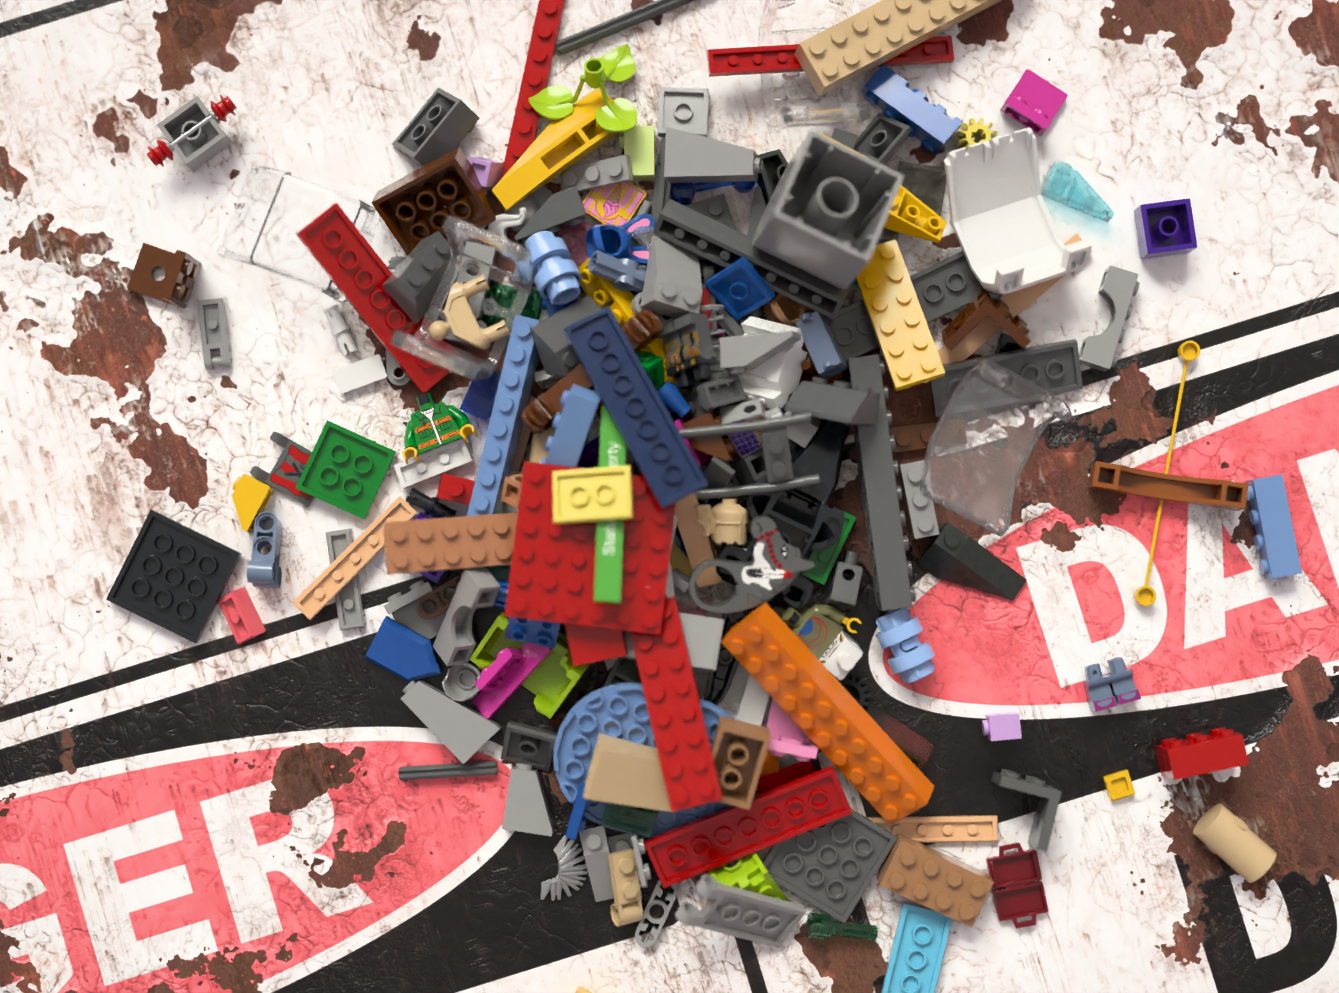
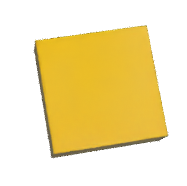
(1118, 785)

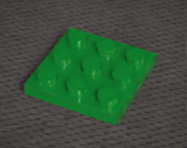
(345, 469)

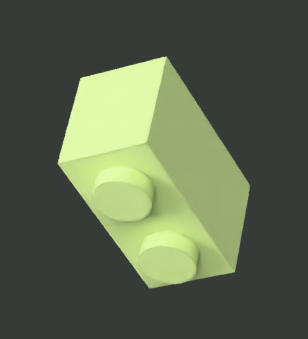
(640, 147)

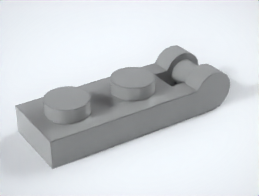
(214, 333)

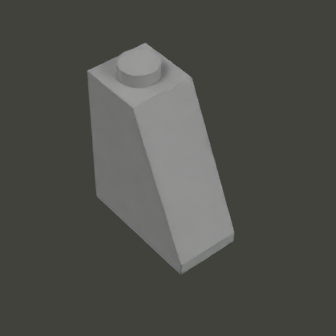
(526, 803)

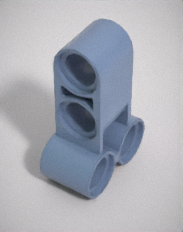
(265, 569)

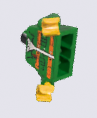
(434, 427)

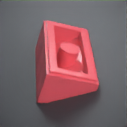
(241, 615)

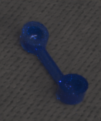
(687, 190)

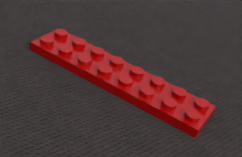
(360, 277)
(676, 713)
(741, 831)

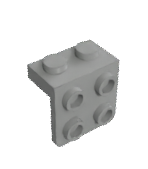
(405, 610)

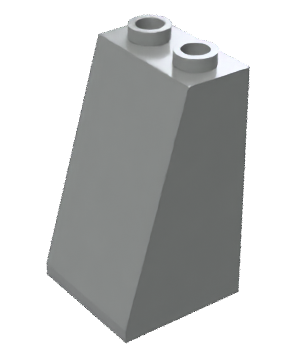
(702, 640)

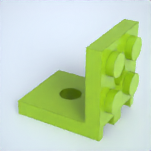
(749, 875)

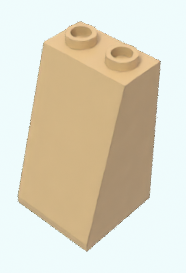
(626, 775)

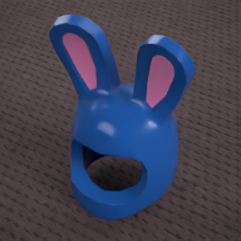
(616, 239)

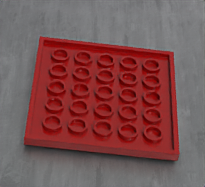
(556, 562)

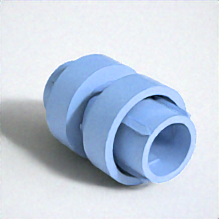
(554, 272)
(916, 658)

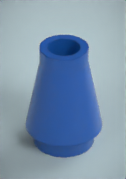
(673, 399)

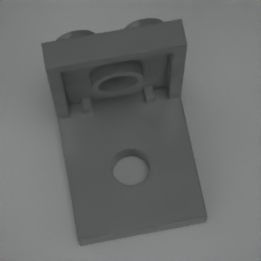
(1046, 806)

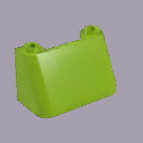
(549, 681)

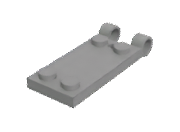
(741, 913)

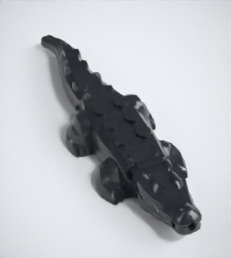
(801, 520)

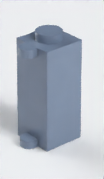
(821, 344)

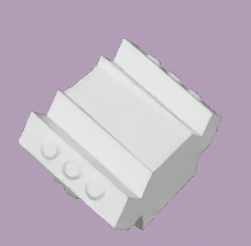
(779, 375)

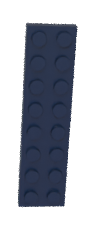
(635, 407)

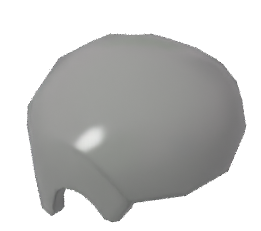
(460, 682)

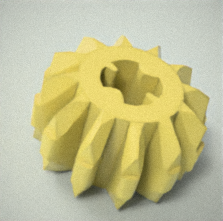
(972, 129)

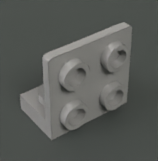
(625, 841)

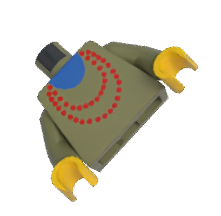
(817, 626)

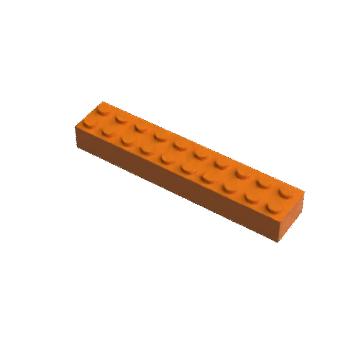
(828, 714)

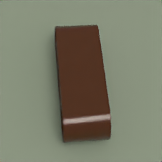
(438, 599)

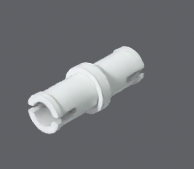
(340, 330)

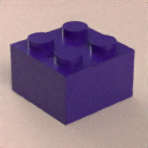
(1165, 228)

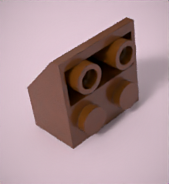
(719, 445)

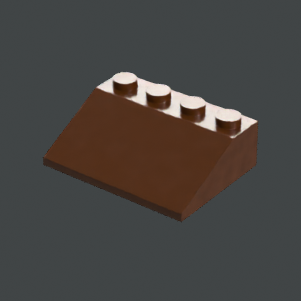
(426, 197)

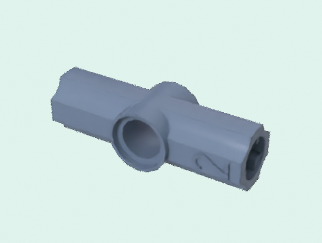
(622, 272)

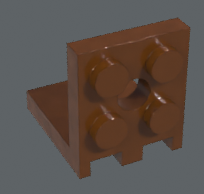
(179, 276)
(976, 311)

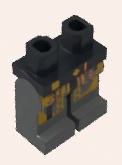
(688, 349)

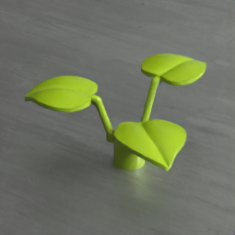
(619, 116)

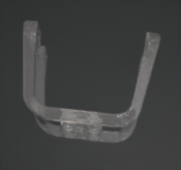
(847, 114)
(462, 361)

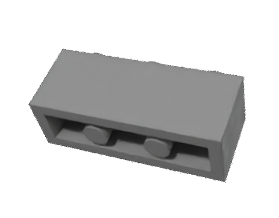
(918, 509)

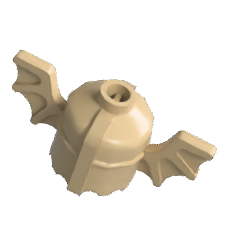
(724, 521)

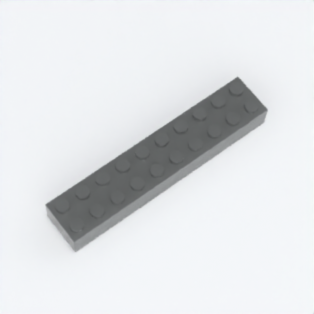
(880, 492)

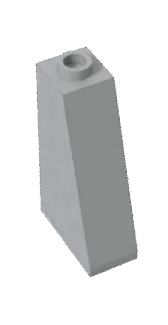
(704, 159)
(451, 721)

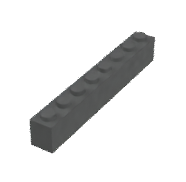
(727, 246)

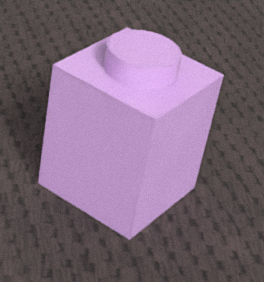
(1002, 726)

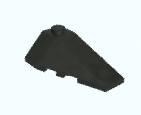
(965, 562)

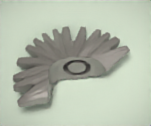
(569, 871)

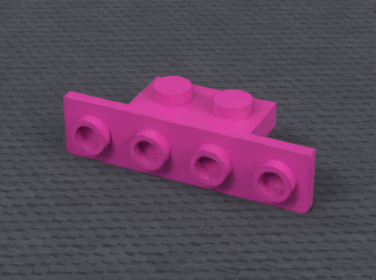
(507, 675)

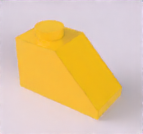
(250, 499)

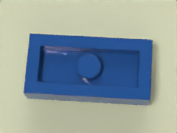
(576, 820)

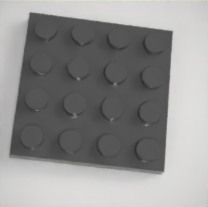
(831, 862)

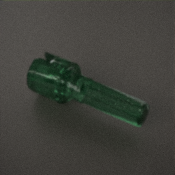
(823, 927)

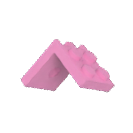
(788, 736)

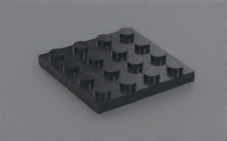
(174, 576)

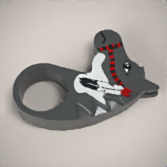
(769, 572)

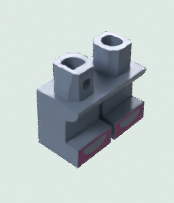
(1111, 688)

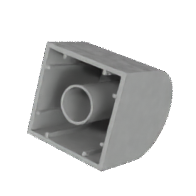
(827, 210)

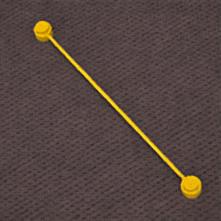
(1187, 352)

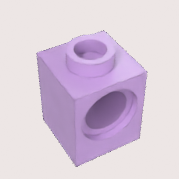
(487, 170)

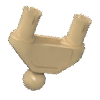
(462, 319)

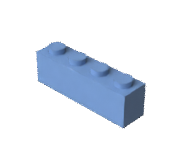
(572, 427)
(1273, 527)

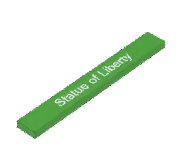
(609, 533)

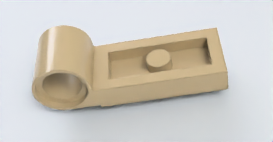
(625, 888)

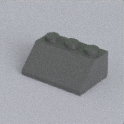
(436, 128)
(419, 276)
(552, 343)
(835, 401)

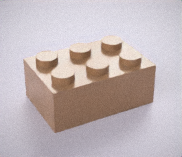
(738, 759)

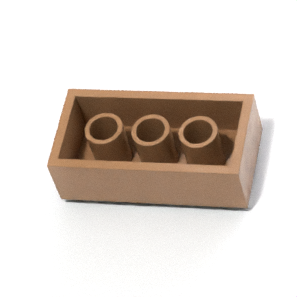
(935, 880)

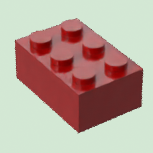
(1201, 753)

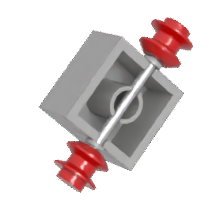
(193, 133)

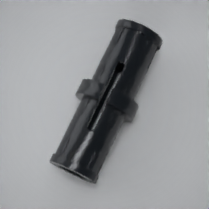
(429, 505)

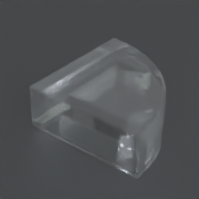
(644, 236)

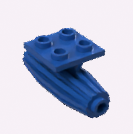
(526, 630)

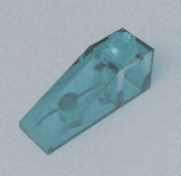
(1072, 190)

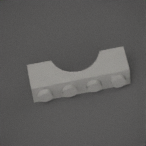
(1117, 289)
(455, 638)

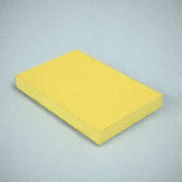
(592, 495)

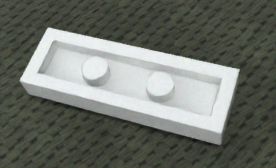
(433, 463)

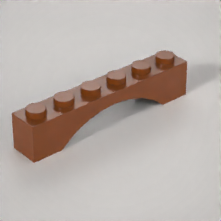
(1168, 487)

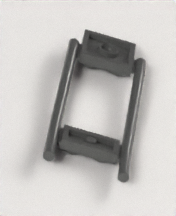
(775, 453)

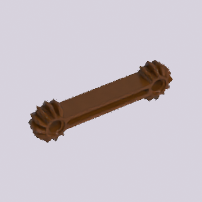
(541, 412)

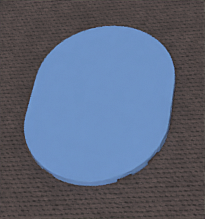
(620, 713)

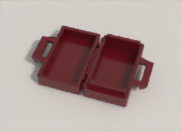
(1019, 896)

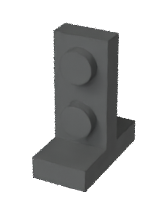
(714, 396)

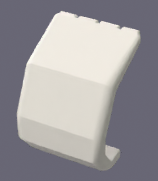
(1003, 217)

